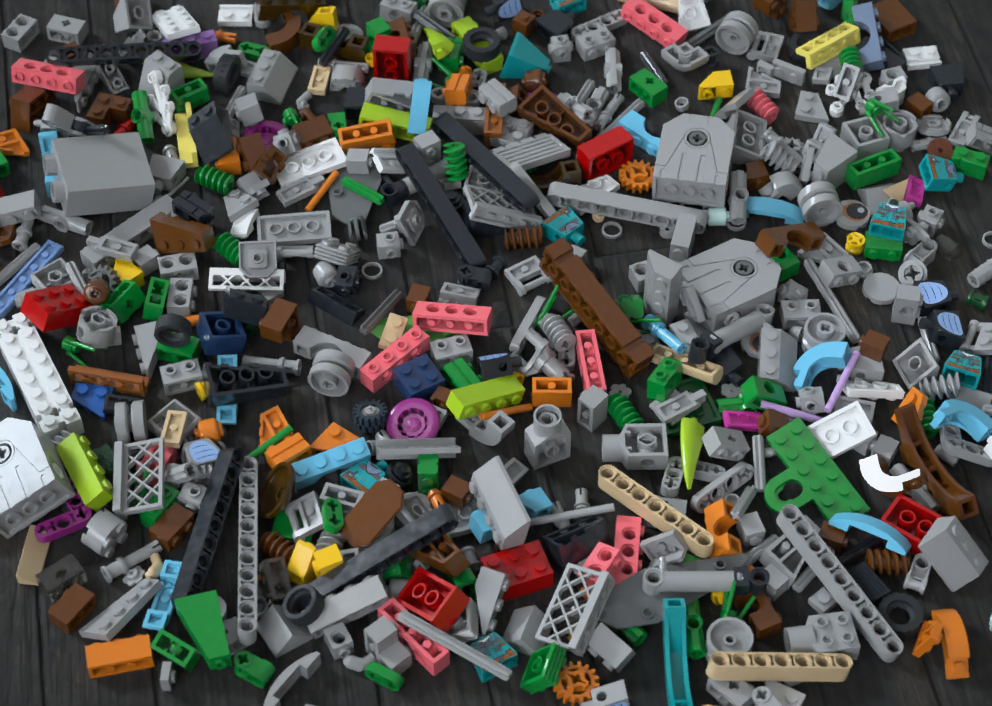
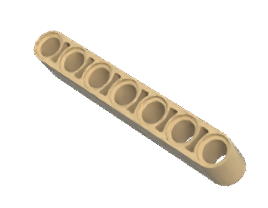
(649, 502)
(779, 666)

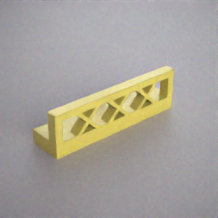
(829, 46)
(186, 145)

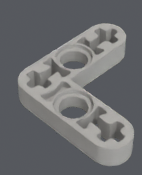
(473, 95)
(955, 446)
(707, 472)

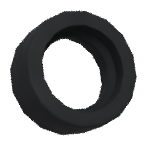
(171, 339)
(293, 599)

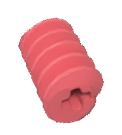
(762, 106)

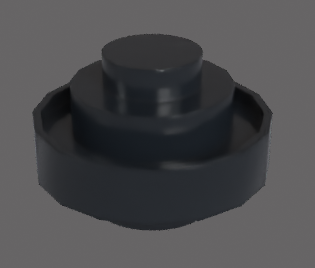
(455, 198)
(400, 474)

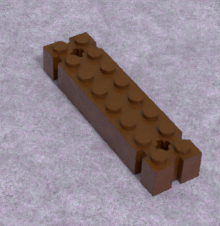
(596, 308)

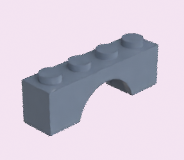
(871, 53)

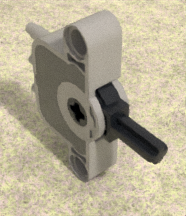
(67, 124)

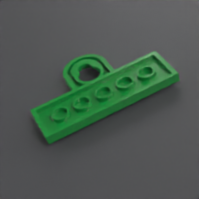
(813, 470)

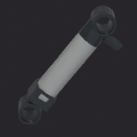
(396, 191)

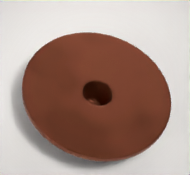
(941, 148)

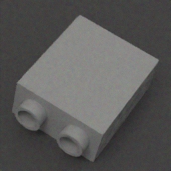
(99, 174)

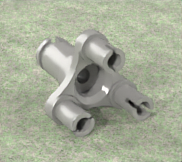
(543, 359)

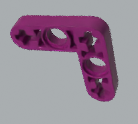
(73, 517)

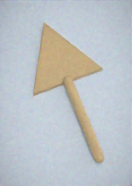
(897, 191)

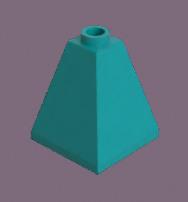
(523, 57)

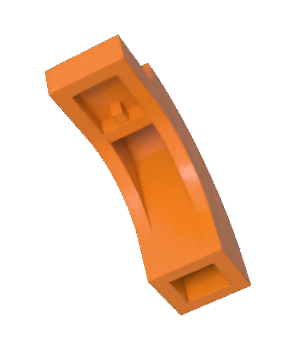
(954, 643)

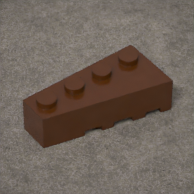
(554, 117)

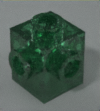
(105, 458)

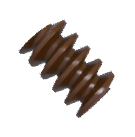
(522, 238)
(276, 546)
(887, 561)

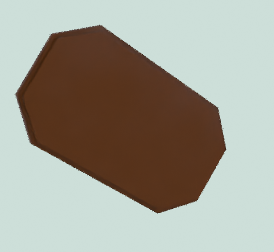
(372, 513)

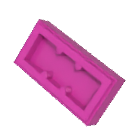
(914, 191)
(741, 420)

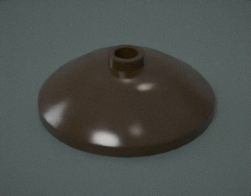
(276, 491)

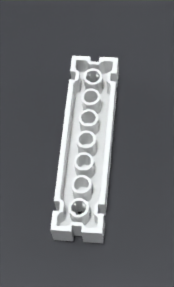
(37, 377)

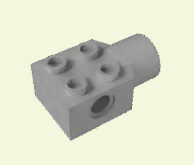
(547, 438)
(637, 447)
(824, 634)

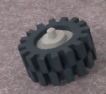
(370, 415)

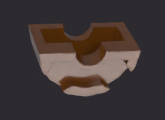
(269, 164)

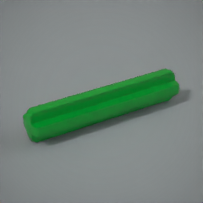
(363, 190)

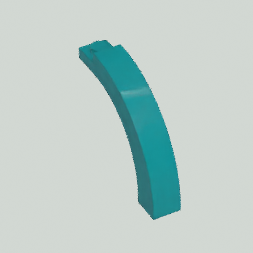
(675, 652)

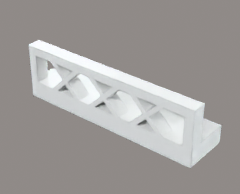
(235, 275)

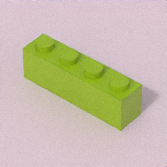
(461, 27)
(398, 118)
(485, 396)
(85, 471)

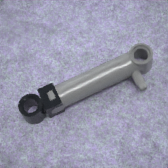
(711, 343)
(705, 580)

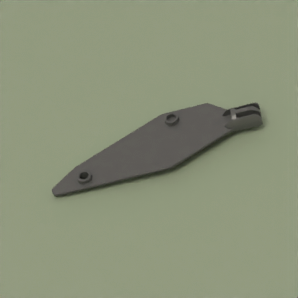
(350, 206)
(632, 607)

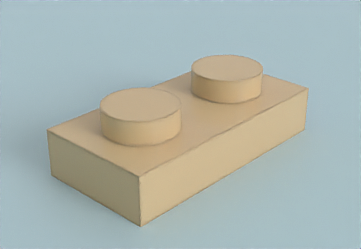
(319, 80)
(393, 330)
(174, 428)

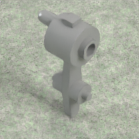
(914, 229)

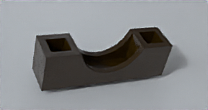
(270, 9)
(352, 49)
(566, 172)

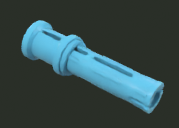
(659, 330)

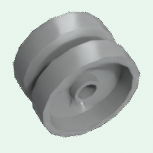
(446, 11)
(736, 32)
(820, 203)
(822, 329)
(331, 372)
(128, 422)
(728, 635)

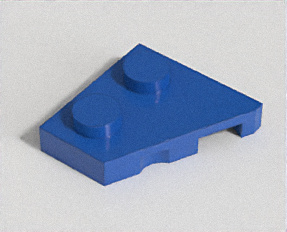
(91, 398)

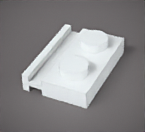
(235, 15)
(921, 57)
(386, 160)

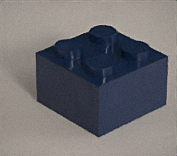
(220, 334)
(417, 378)

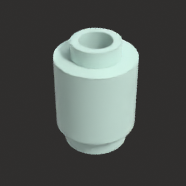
(717, 216)

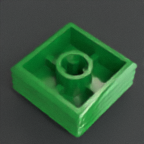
(544, 668)

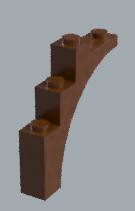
(919, 454)

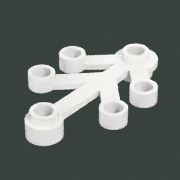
(161, 103)
(837, 107)

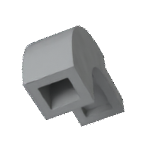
(490, 430)

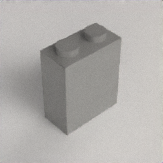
(683, 237)

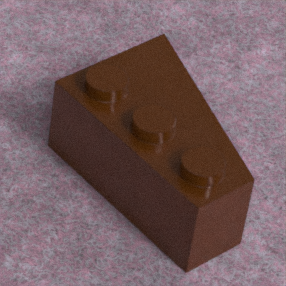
(28, 105)
(180, 236)
(443, 556)

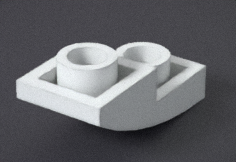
(244, 225)

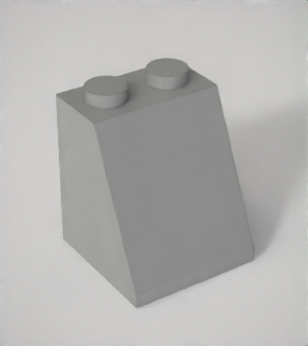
(170, 69)
(833, 160)

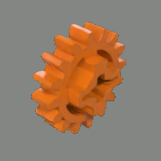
(638, 174)
(575, 681)

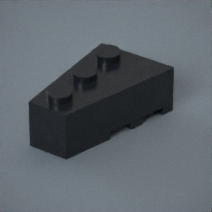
(576, 540)

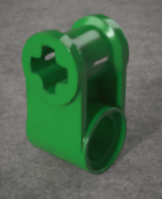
(336, 121)
(253, 668)

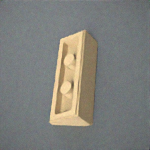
(32, 558)

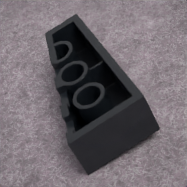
(242, 384)

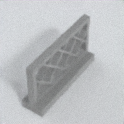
(496, 214)
(411, 448)
(122, 476)
(591, 610)

